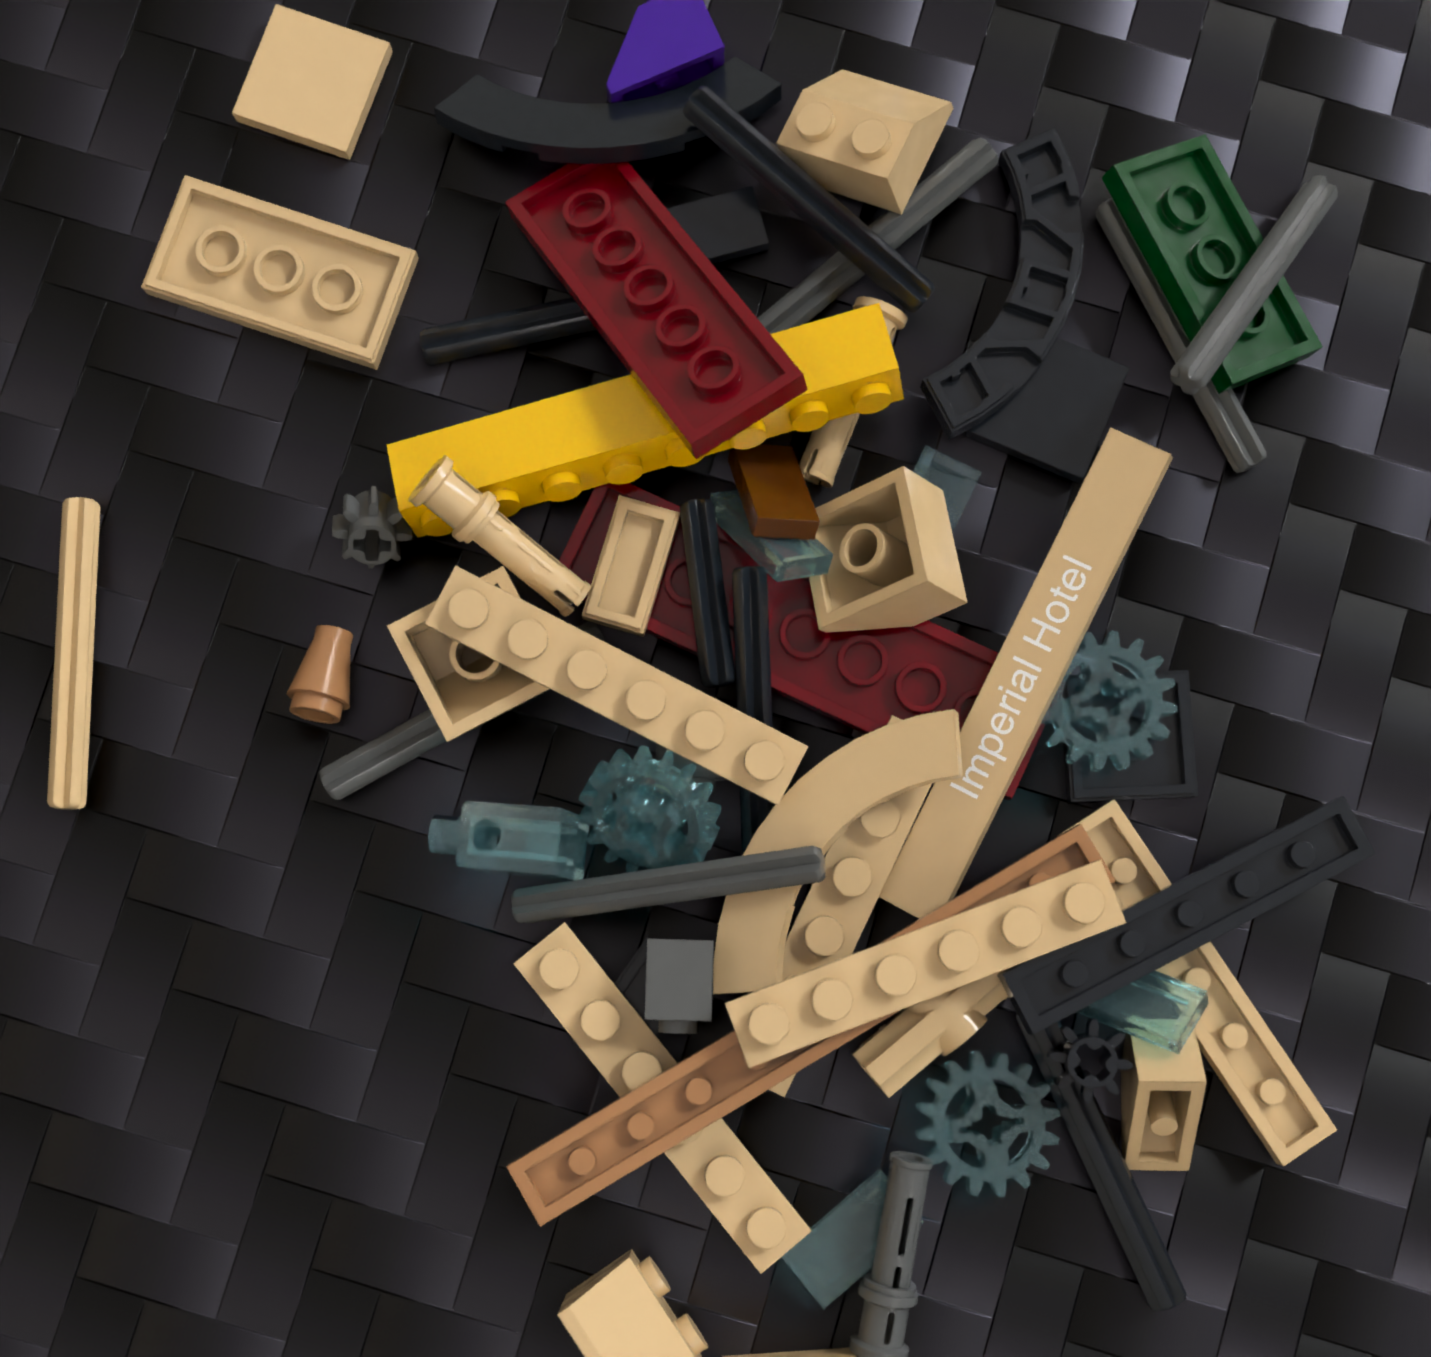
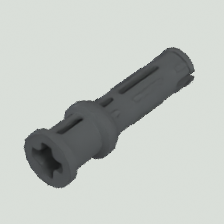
(889, 1288)

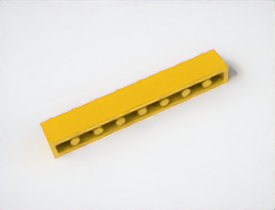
(618, 433)

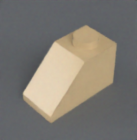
(1160, 1104)

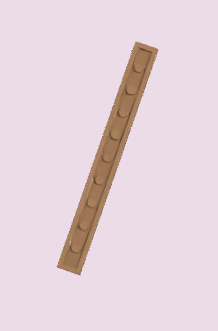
(718, 1076)

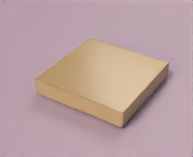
(312, 81)

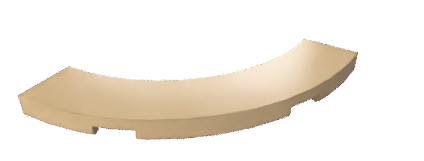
(816, 814)

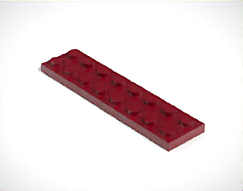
(843, 675)

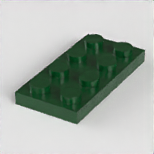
(1198, 244)

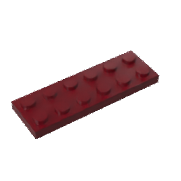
(657, 301)

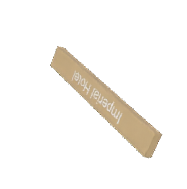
(1028, 672)

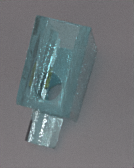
(532, 841)

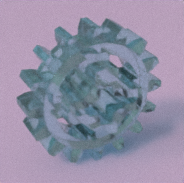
(1111, 730)
(649, 811)
(993, 1152)

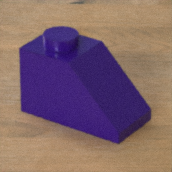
(665, 49)

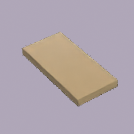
(280, 272)

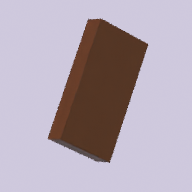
(774, 492)

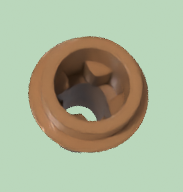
(323, 678)

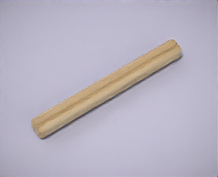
(73, 654)

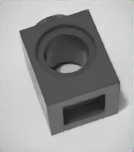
(679, 984)

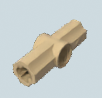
(926, 1031)

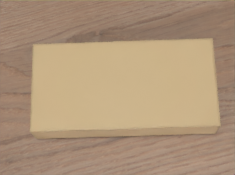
(631, 566)

